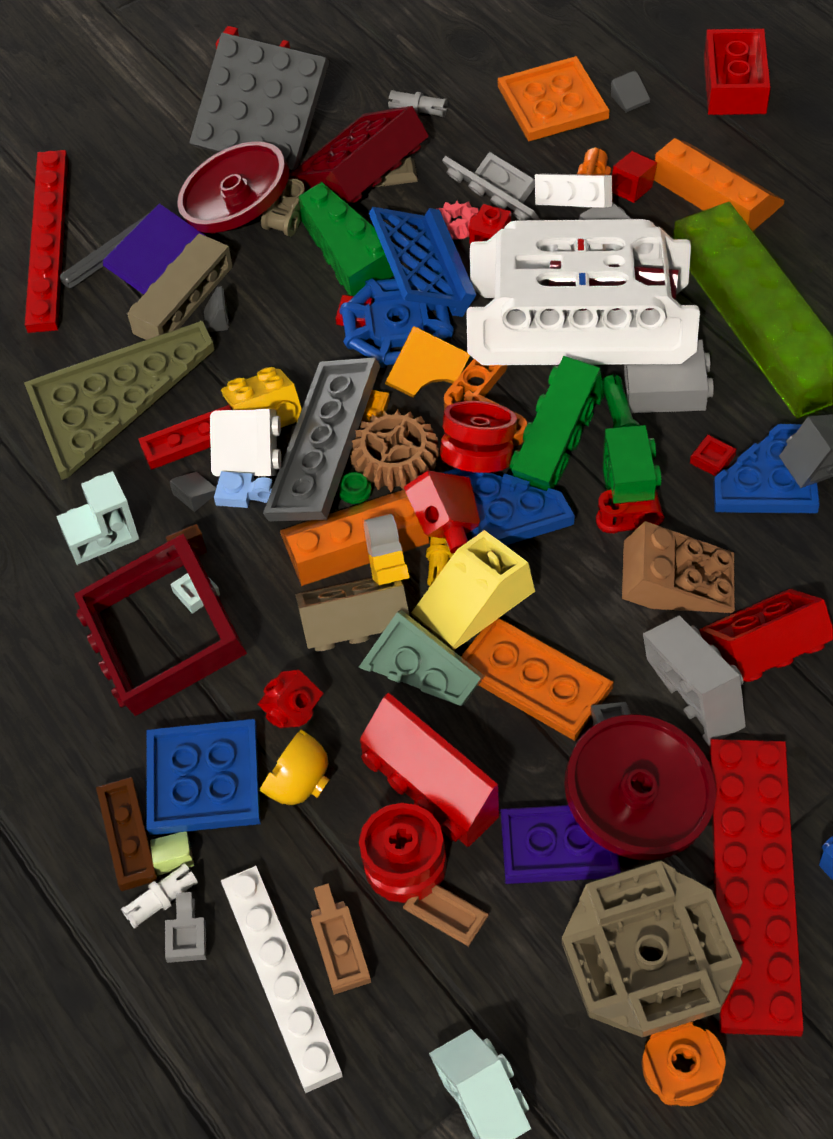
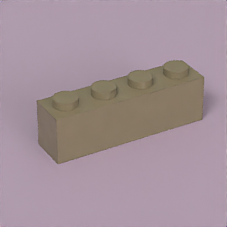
(180, 288)

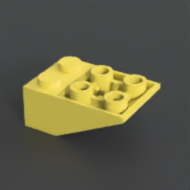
(474, 590)

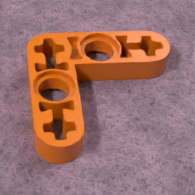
(478, 393)

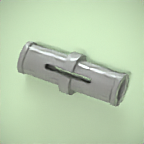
(420, 103)

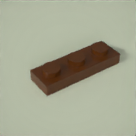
(126, 834)

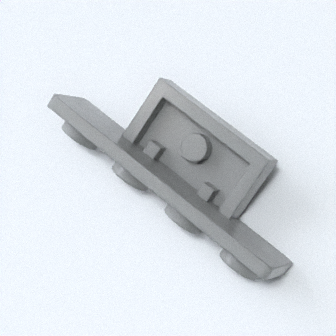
(500, 181)

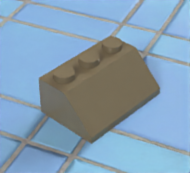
(349, 612)

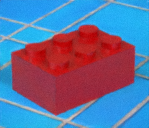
(736, 71)

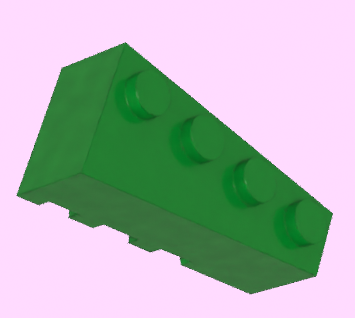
(558, 423)

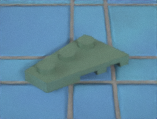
(420, 659)

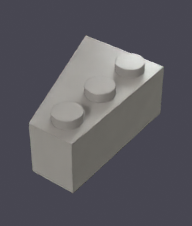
(699, 675)

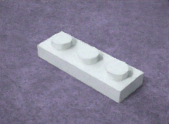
(573, 190)

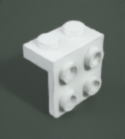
(245, 442)

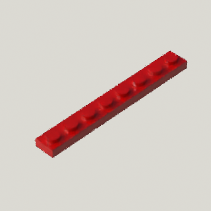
(47, 242)

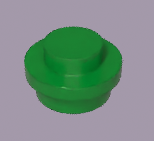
(354, 488)

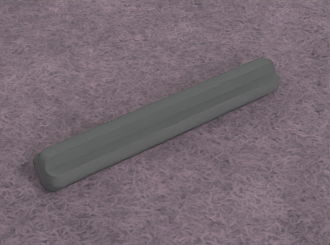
(94, 260)

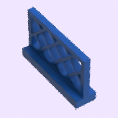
(439, 254)

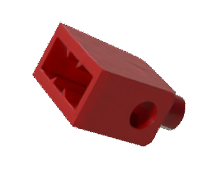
(444, 506)

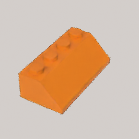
(712, 183)
(339, 543)

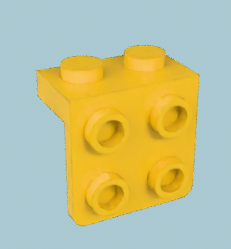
(265, 391)

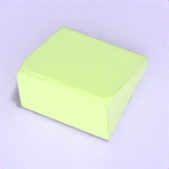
(171, 852)

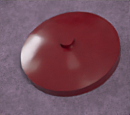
(233, 187)
(640, 787)

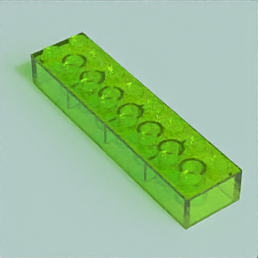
(761, 307)

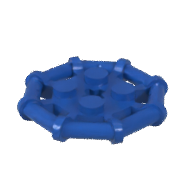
(379, 324)

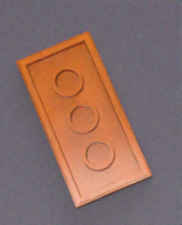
(537, 677)

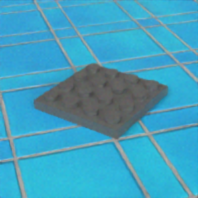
(259, 96)

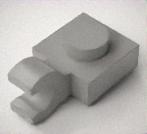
(185, 935)

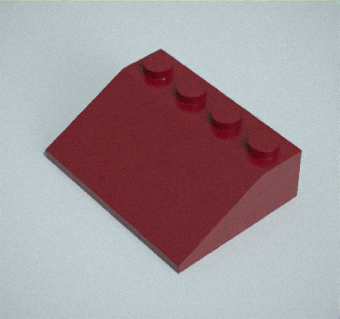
(363, 152)

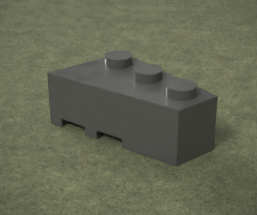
(810, 451)

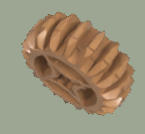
(392, 442)

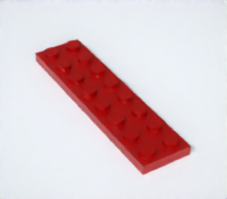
(757, 886)

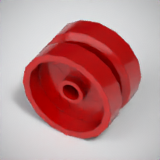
(478, 436)
(403, 852)

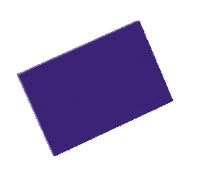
(150, 248)
(551, 847)

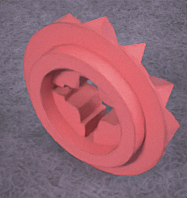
(459, 228)

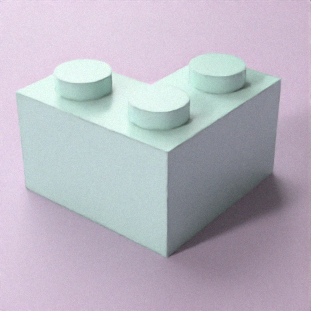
(101, 523)
(482, 1087)

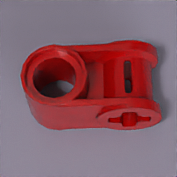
(628, 515)

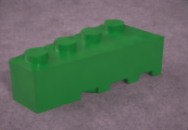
(344, 238)

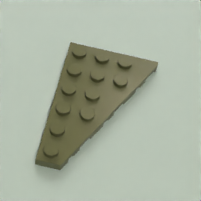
(100, 397)

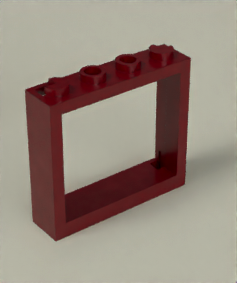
(128, 581)

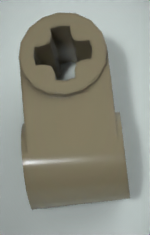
(285, 211)

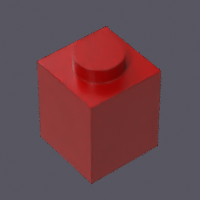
(633, 176)

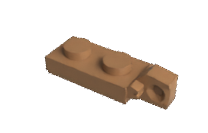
(338, 943)

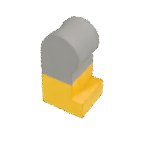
(385, 550)

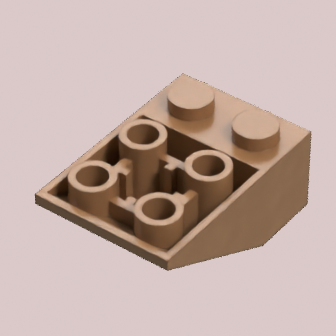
(676, 572)

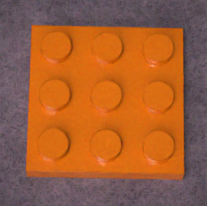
(553, 98)

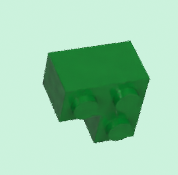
(629, 464)

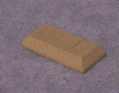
(448, 914)

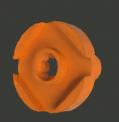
(677, 1086)

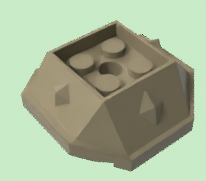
(659, 913)

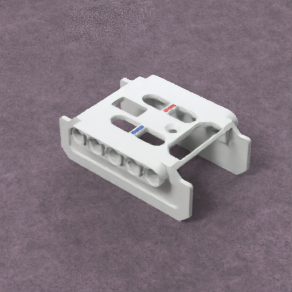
(520, 257)

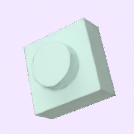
(186, 592)

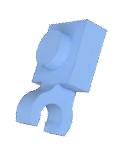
(239, 488)

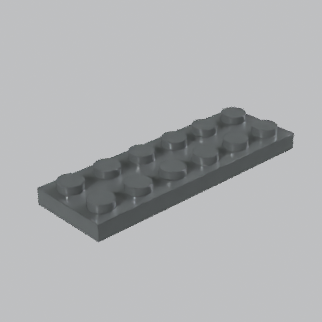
(322, 440)

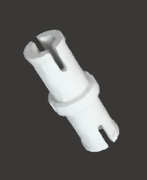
(159, 895)

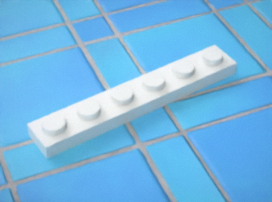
(281, 980)

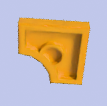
(425, 361)

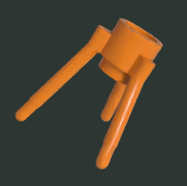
(595, 163)

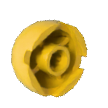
(298, 771)

